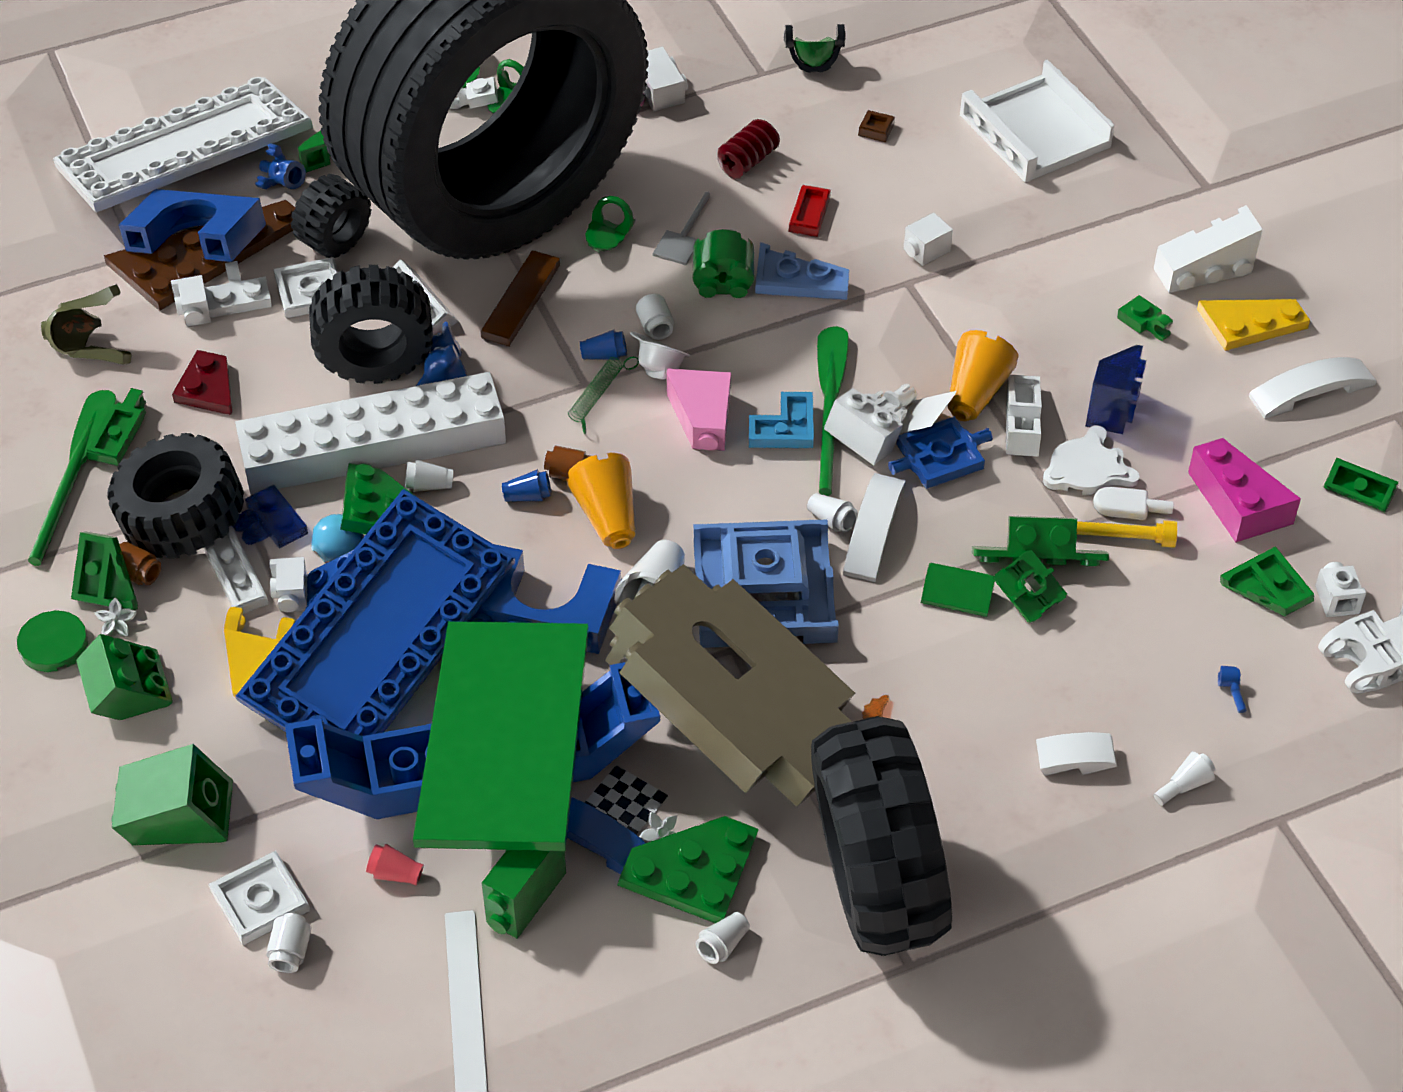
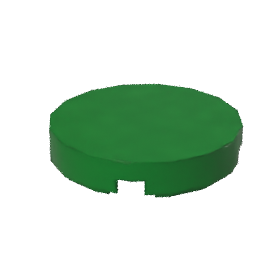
(52, 640)

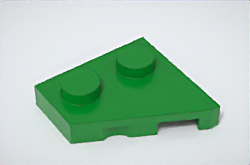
(102, 572)
(1269, 582)

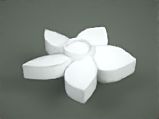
(115, 618)
(659, 828)

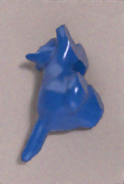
(443, 359)

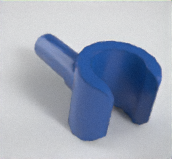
(1230, 677)

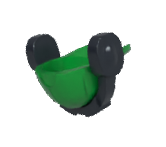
(816, 55)

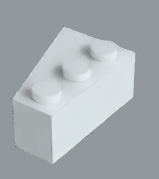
(1211, 255)

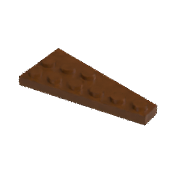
(183, 257)

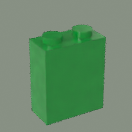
(520, 887)

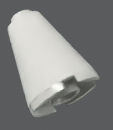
(661, 557)

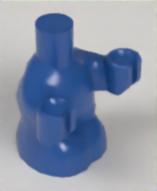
(282, 171)

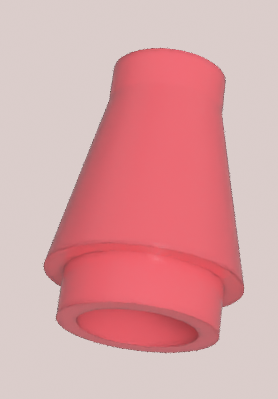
(393, 865)

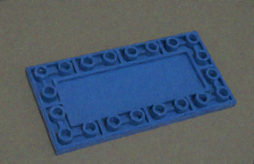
(378, 622)

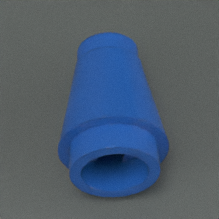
(604, 346)
(528, 487)

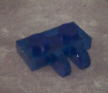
(270, 517)

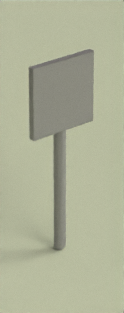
(678, 246)

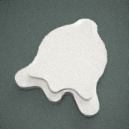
(1088, 465)

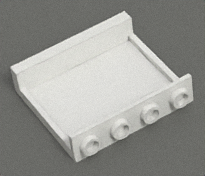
(1039, 124)

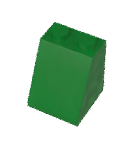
(173, 799)

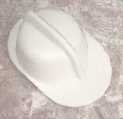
(658, 356)

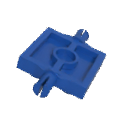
(940, 452)

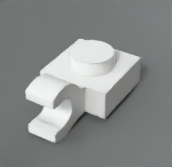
(477, 94)

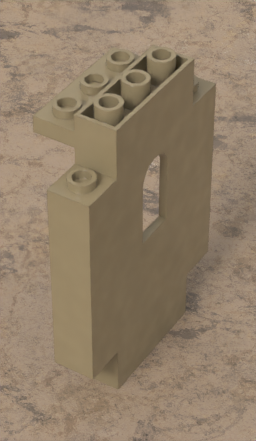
(745, 724)

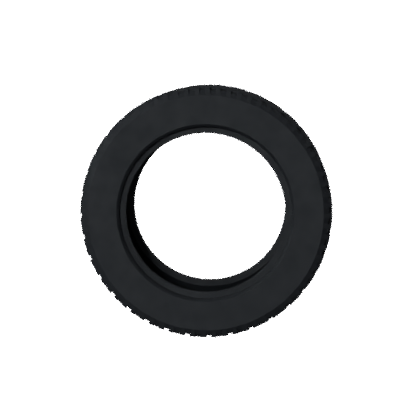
(522, 168)

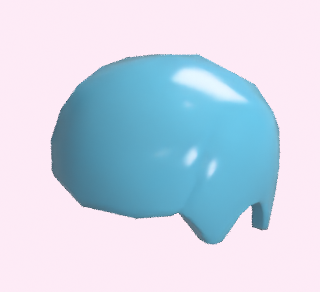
(331, 541)

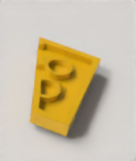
(1252, 321)

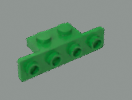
(1047, 537)

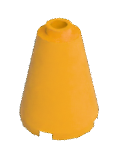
(979, 372)
(606, 497)

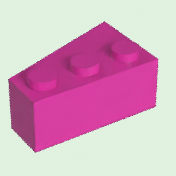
(1241, 491)

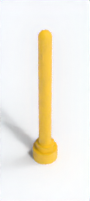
(1161, 533)

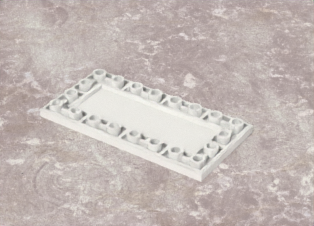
(180, 143)

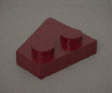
(205, 383)

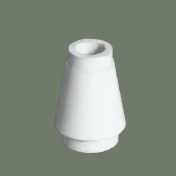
(427, 476)
(839, 513)
(721, 938)

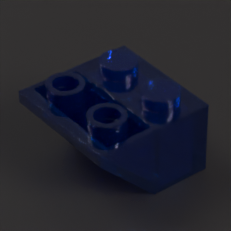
(1115, 389)

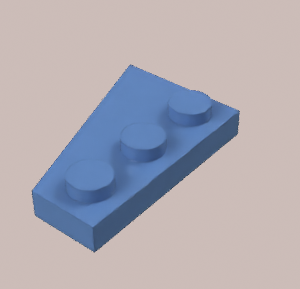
(792, 276)

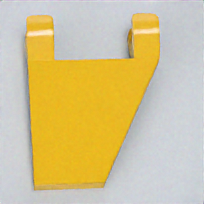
(247, 650)

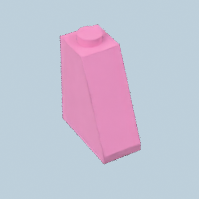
(701, 405)

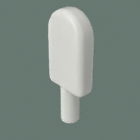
(1128, 503)

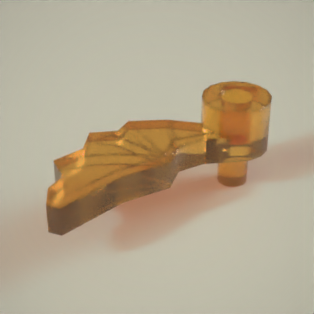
(875, 707)

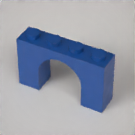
(226, 219)
(591, 605)

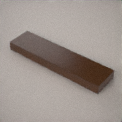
(520, 298)

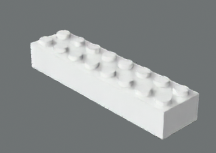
(371, 430)

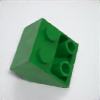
(122, 678)

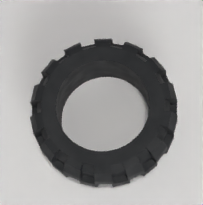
(882, 835)

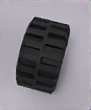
(331, 216)

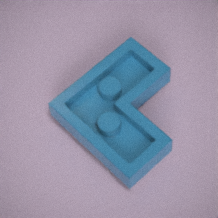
(788, 430)

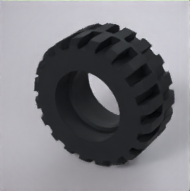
(363, 296)
(184, 522)

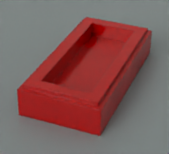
(809, 210)

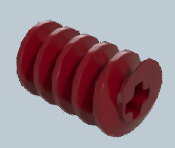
(747, 148)

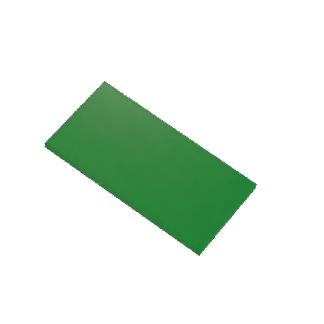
(503, 737)

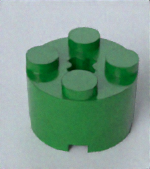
(723, 264)

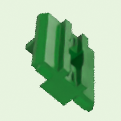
(1046, 587)

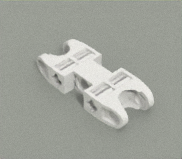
(1372, 646)

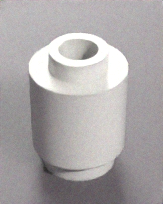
(655, 316)
(288, 943)

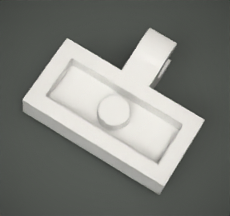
(237, 295)

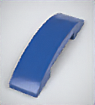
(601, 834)

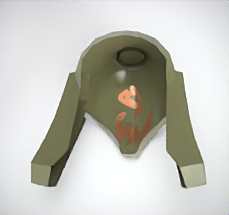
(71, 326)

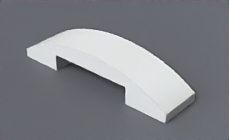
(1309, 380)
(873, 527)

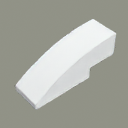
(1023, 415)

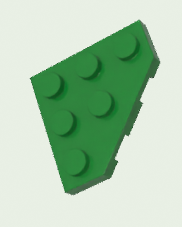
(366, 497)
(692, 867)

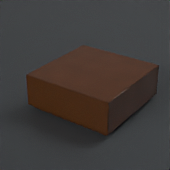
(876, 126)

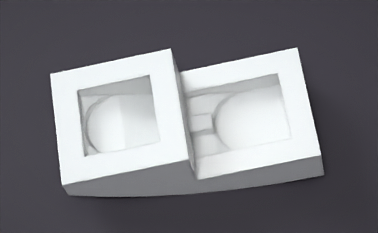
(1070, 751)

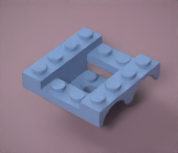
(799, 566)

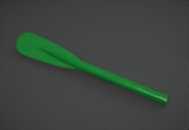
(832, 361)
(89, 421)

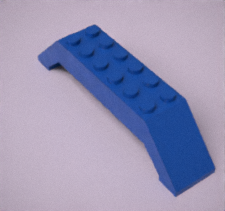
(385, 770)

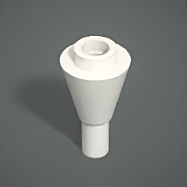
(1193, 772)

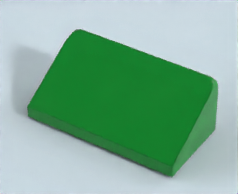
(1361, 484)
(958, 589)

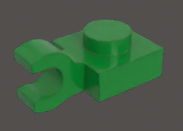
(1143, 316)

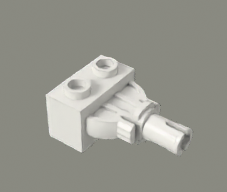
(869, 421)

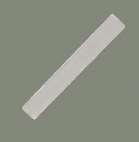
(465, 1002)

